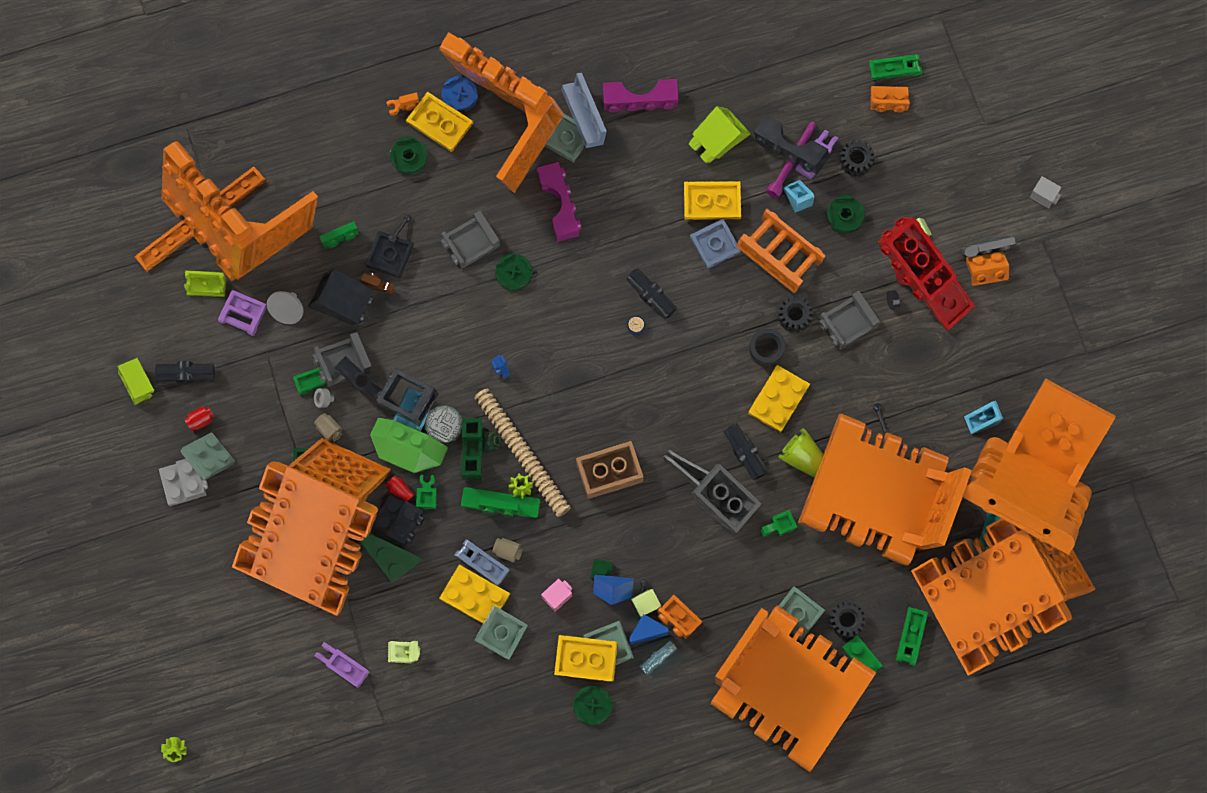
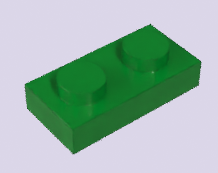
(340, 234)
(857, 649)

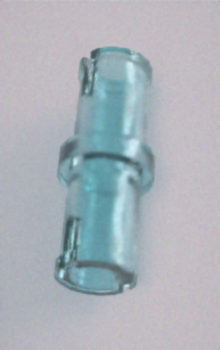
(658, 658)

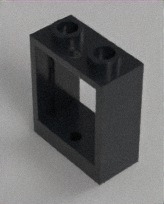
(421, 408)

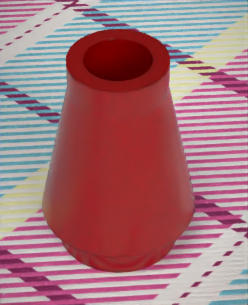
(399, 488)

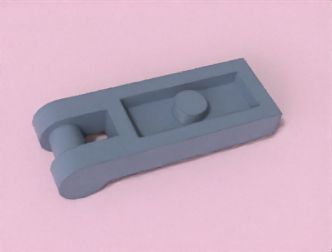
(482, 563)

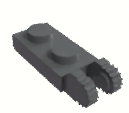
(987, 245)

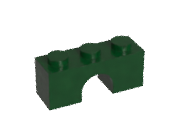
(472, 448)

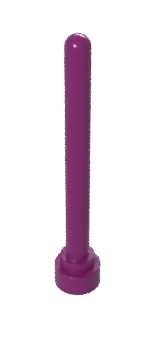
(775, 188)

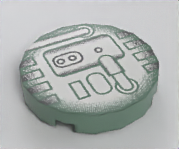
(444, 424)

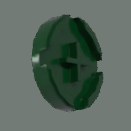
(513, 272)
(592, 705)

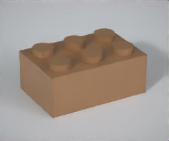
(609, 470)

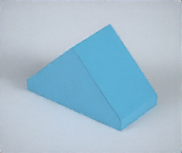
(799, 196)
(984, 418)

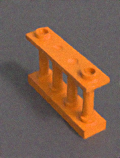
(776, 267)

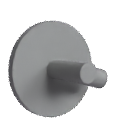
(285, 307)

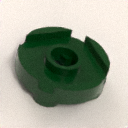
(405, 165)
(842, 224)

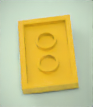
(439, 121)
(712, 200)
(778, 399)
(473, 594)
(586, 658)

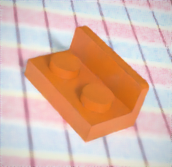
(889, 98)

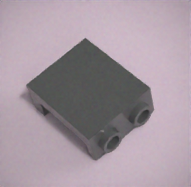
(470, 241)
(849, 321)
(331, 355)

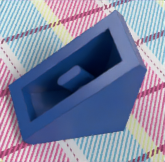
(613, 588)
(647, 630)

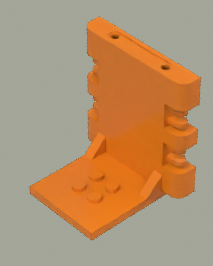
(541, 110)
(231, 238)
(1039, 470)
(883, 492)
(309, 526)
(999, 591)
(789, 685)

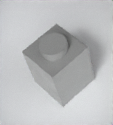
(1046, 192)

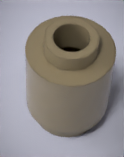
(328, 427)
(507, 549)

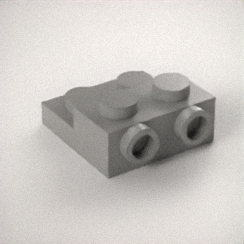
(182, 483)

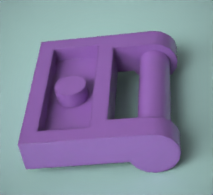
(245, 307)

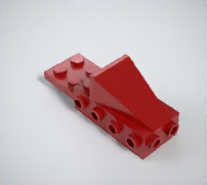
(925, 270)

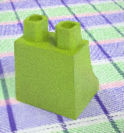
(718, 134)

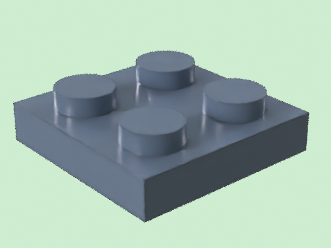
(715, 243)

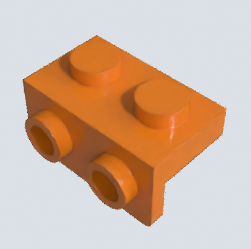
(988, 268)
(679, 617)

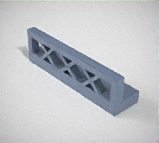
(584, 112)

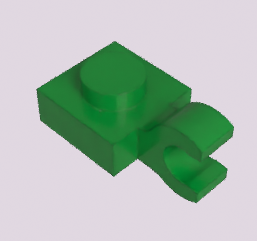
(781, 523)

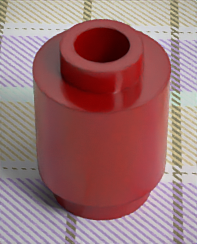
(199, 418)

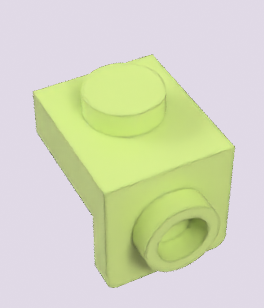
(403, 652)

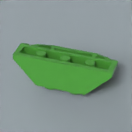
(406, 446)

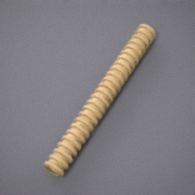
(522, 452)

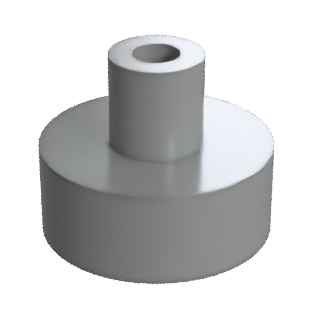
(323, 398)

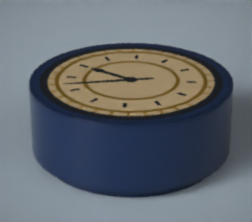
(636, 325)

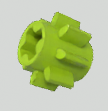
(523, 486)
(173, 749)

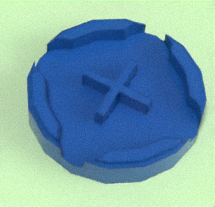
(460, 93)

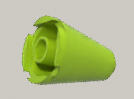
(802, 453)

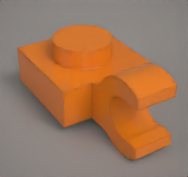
(405, 102)

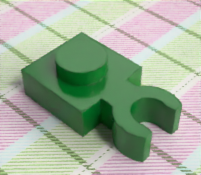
(426, 496)

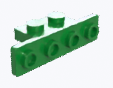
(500, 502)

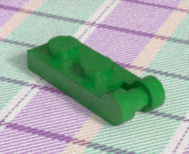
(894, 67)
(911, 635)

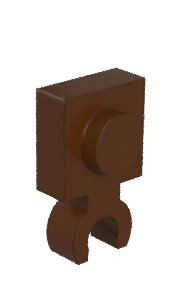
(375, 283)

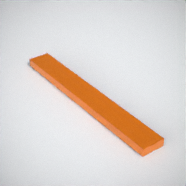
(182, 232)

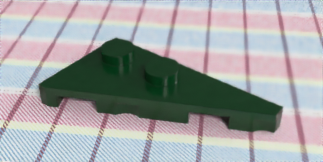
(390, 558)

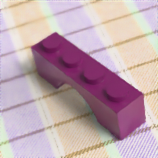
(662, 96)
(552, 180)

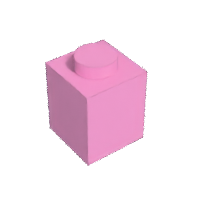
(557, 594)

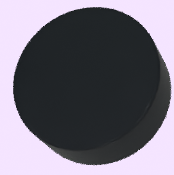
(893, 299)

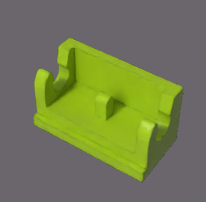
(205, 283)
(135, 381)

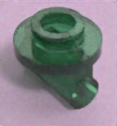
(491, 441)

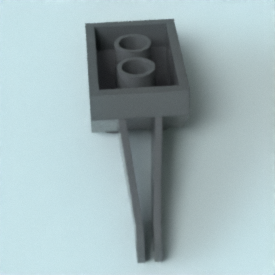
(718, 493)

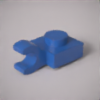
(499, 366)

